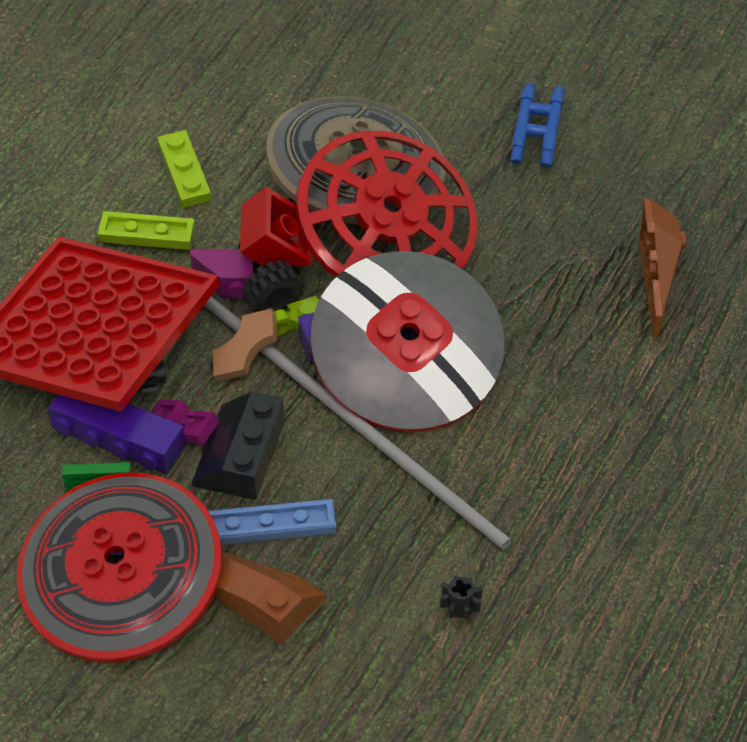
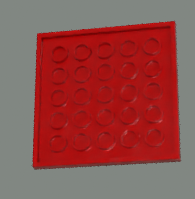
(96, 321)

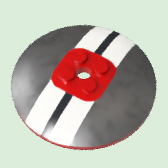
(400, 380)

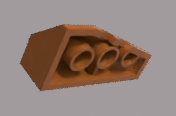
(660, 254)
(266, 596)

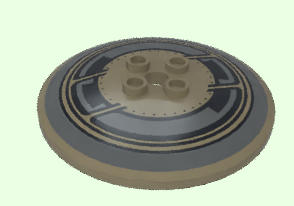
(316, 122)

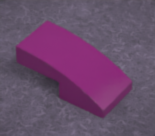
(197, 424)

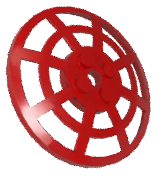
(370, 198)

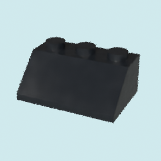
(241, 445)

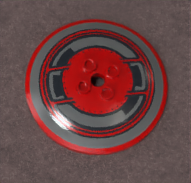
(128, 606)

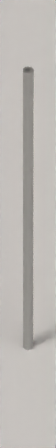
(370, 433)

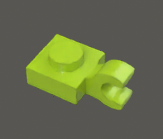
(288, 319)

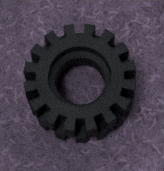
(273, 287)

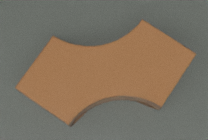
(236, 356)

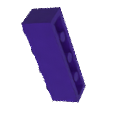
(127, 434)

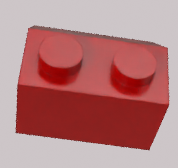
(272, 231)

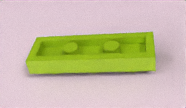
(184, 169)
(146, 230)

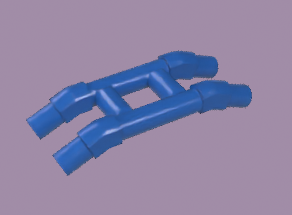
(549, 131)

